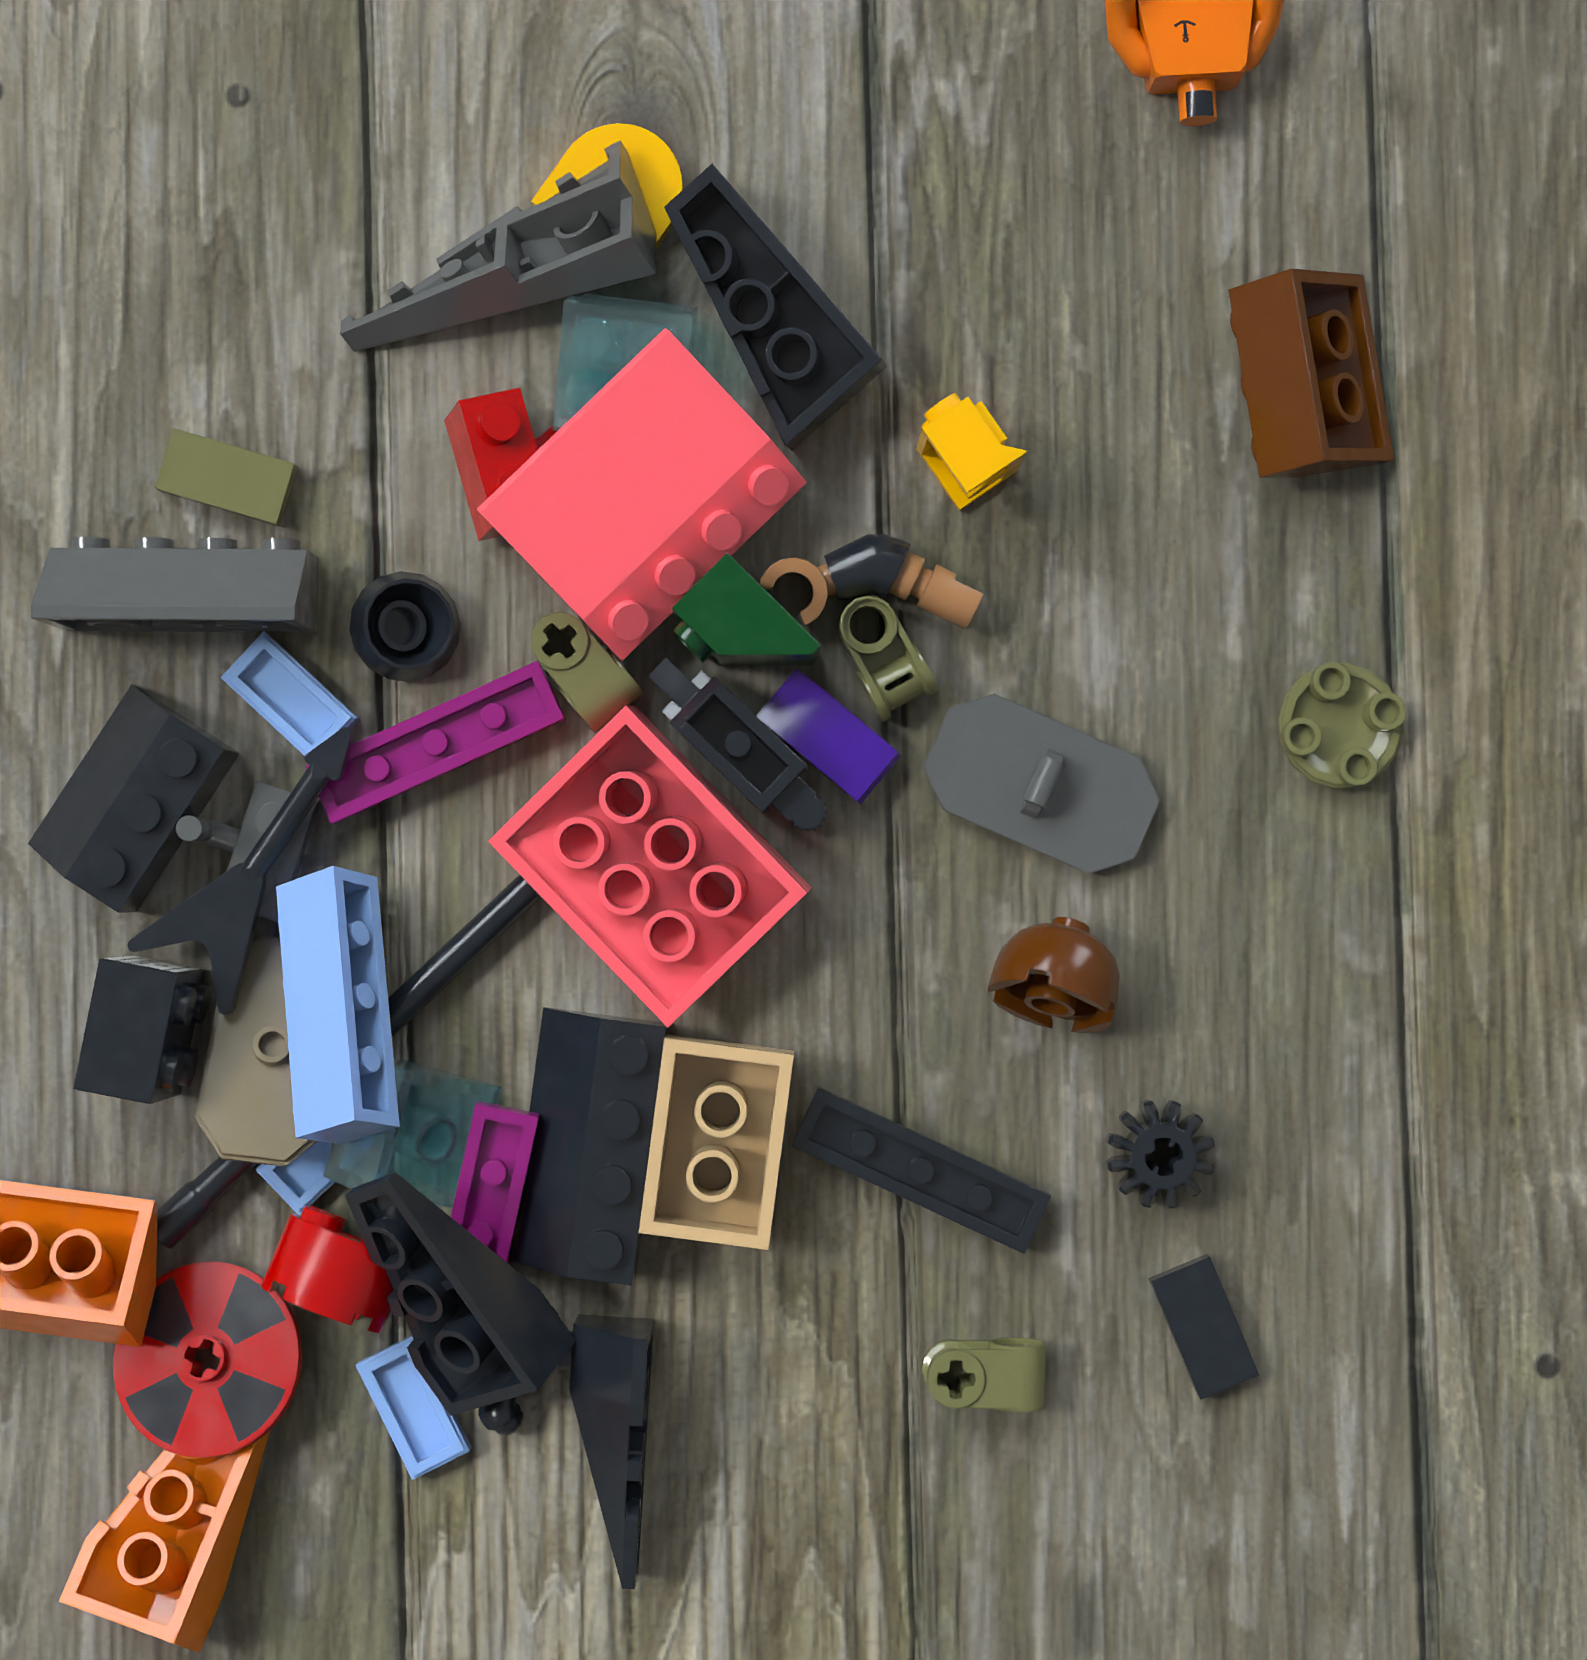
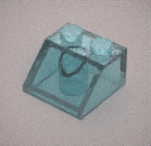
(431, 1138)

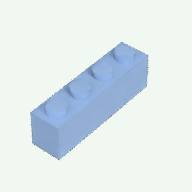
(337, 1006)

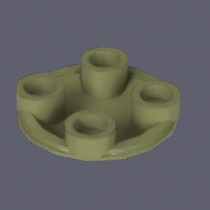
(1341, 725)

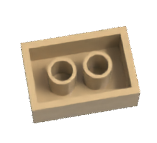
(716, 1141)

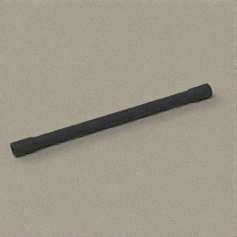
(199, 1196)

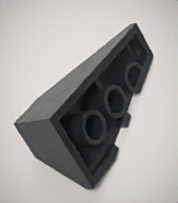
(611, 1404)

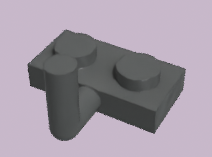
(262, 808)

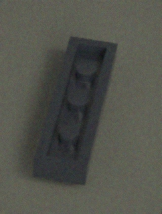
(921, 1170)

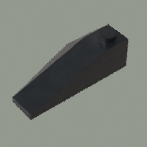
(472, 1316)

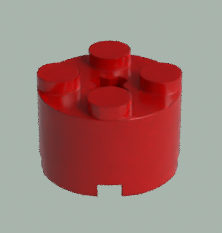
(328, 1270)

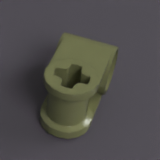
(885, 660)
(589, 678)
(999, 1375)

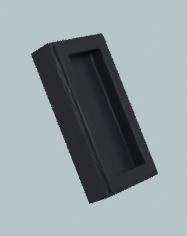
(1203, 1326)

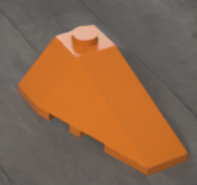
(168, 1546)

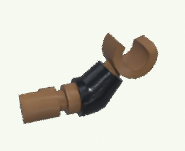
(880, 567)

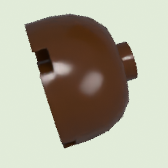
(1057, 973)

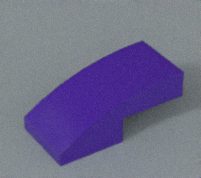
(828, 736)

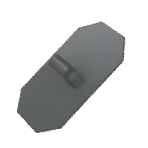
(1041, 783)

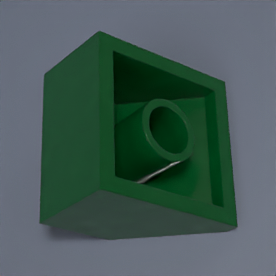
(740, 622)

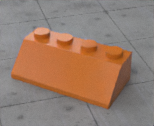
(76, 1263)

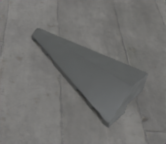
(571, 244)

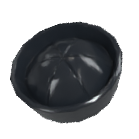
(385, 628)

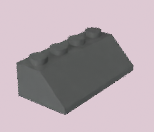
(179, 588)

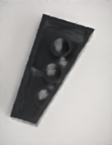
(782, 323)

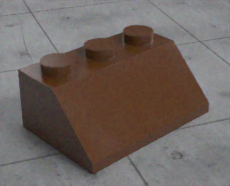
(1310, 373)

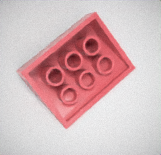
(642, 493)
(649, 864)

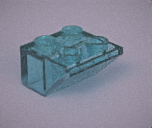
(603, 337)

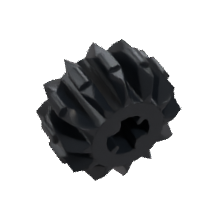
(1178, 1164)

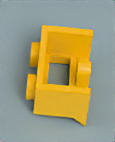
(966, 449)

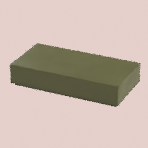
(226, 477)

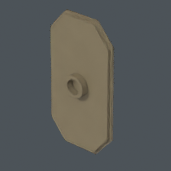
(247, 1073)

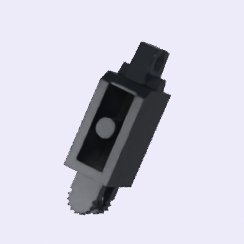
(738, 745)

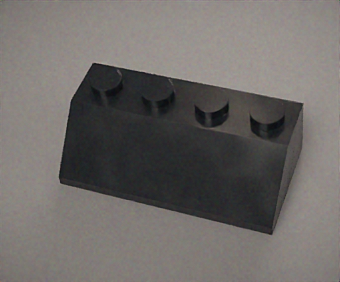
(590, 1145)

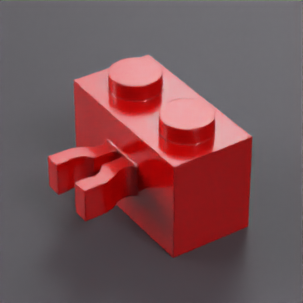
(490, 443)

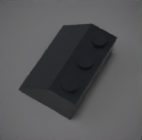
(122, 804)

